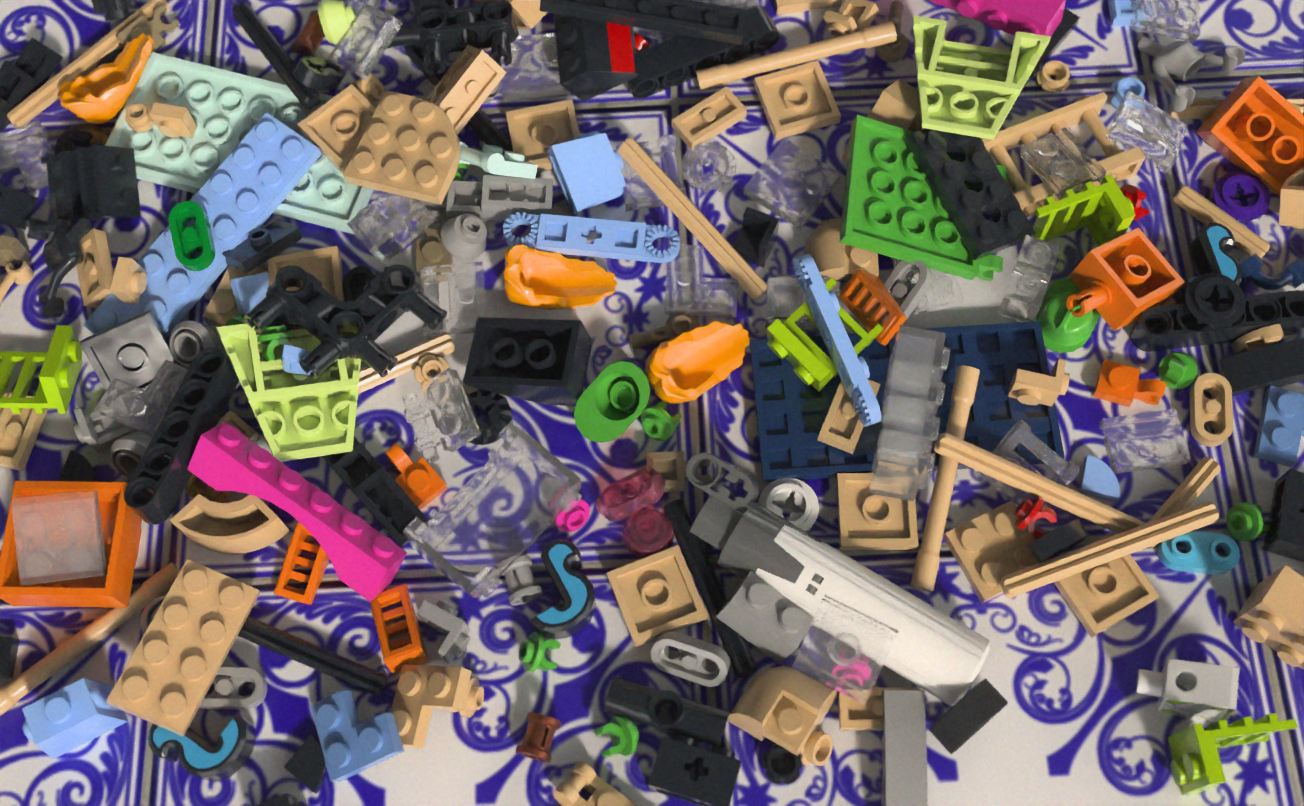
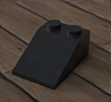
(530, 359)

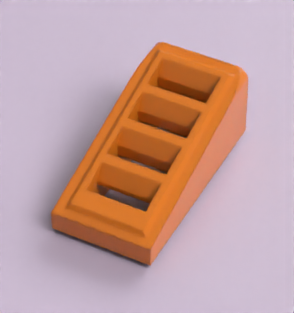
(871, 302)
(292, 558)
(405, 650)

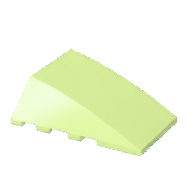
(969, 85)
(294, 411)

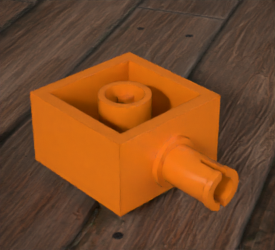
(1123, 280)

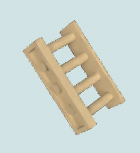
(1119, 163)

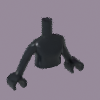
(60, 255)

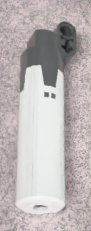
(930, 645)

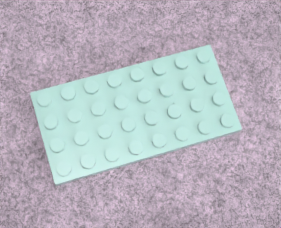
(225, 110)

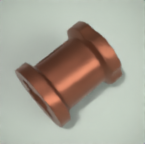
(538, 737)

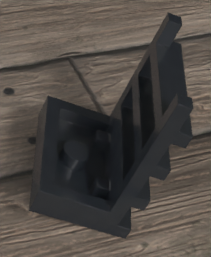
(93, 183)

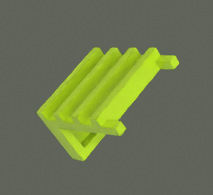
(1099, 208)
(808, 359)
(56, 376)
(1195, 752)

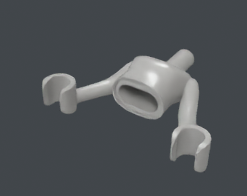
(1185, 61)

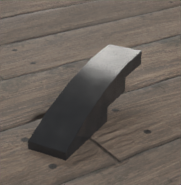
(25, 76)
(1265, 366)
(376, 490)

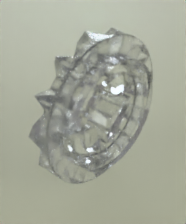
(707, 154)

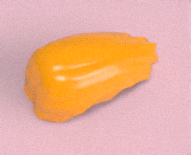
(109, 86)
(553, 281)
(696, 361)

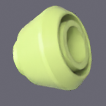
(334, 19)

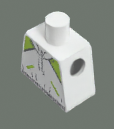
(1208, 689)

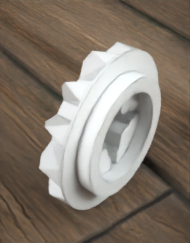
(804, 500)

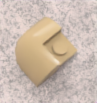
(836, 258)
(783, 707)

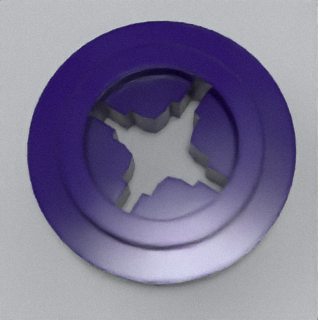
(1248, 187)

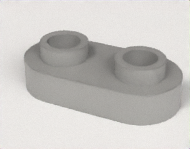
(903, 290)
(690, 660)
(229, 687)

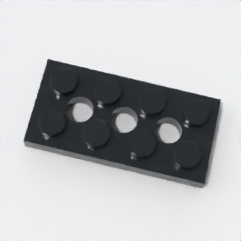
(965, 205)

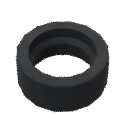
(968, 716)

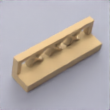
(466, 86)

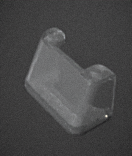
(496, 513)

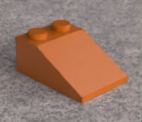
(1258, 132)

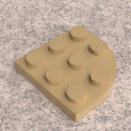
(406, 150)

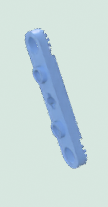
(615, 238)
(825, 310)

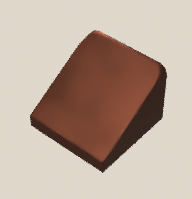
(309, 37)

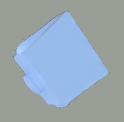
(587, 170)
(71, 717)

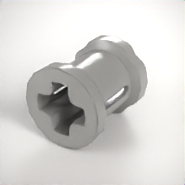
(521, 582)

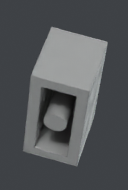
(765, 617)

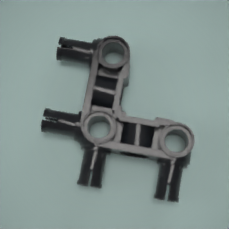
(447, 29)
(327, 317)

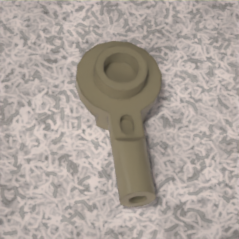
(896, 50)
(675, 325)

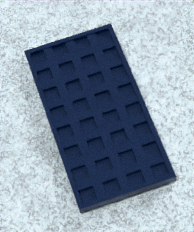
(793, 413)

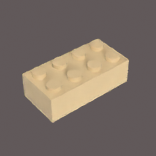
(1276, 615)

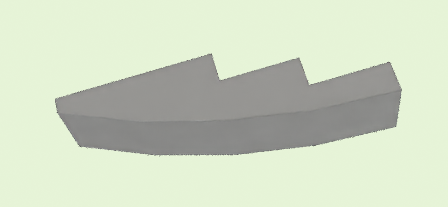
(495, 198)
(904, 748)

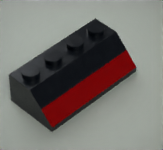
(593, 55)

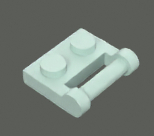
(495, 162)

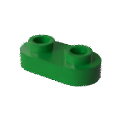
(193, 238)

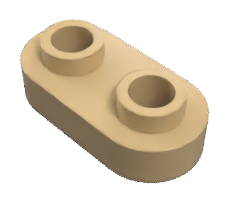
(1211, 412)

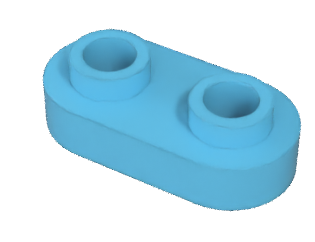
(1200, 553)

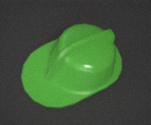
(1059, 327)
(612, 402)

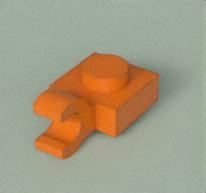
(1122, 383)
(416, 479)

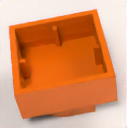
(121, 544)

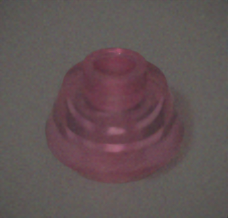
(657, 534)

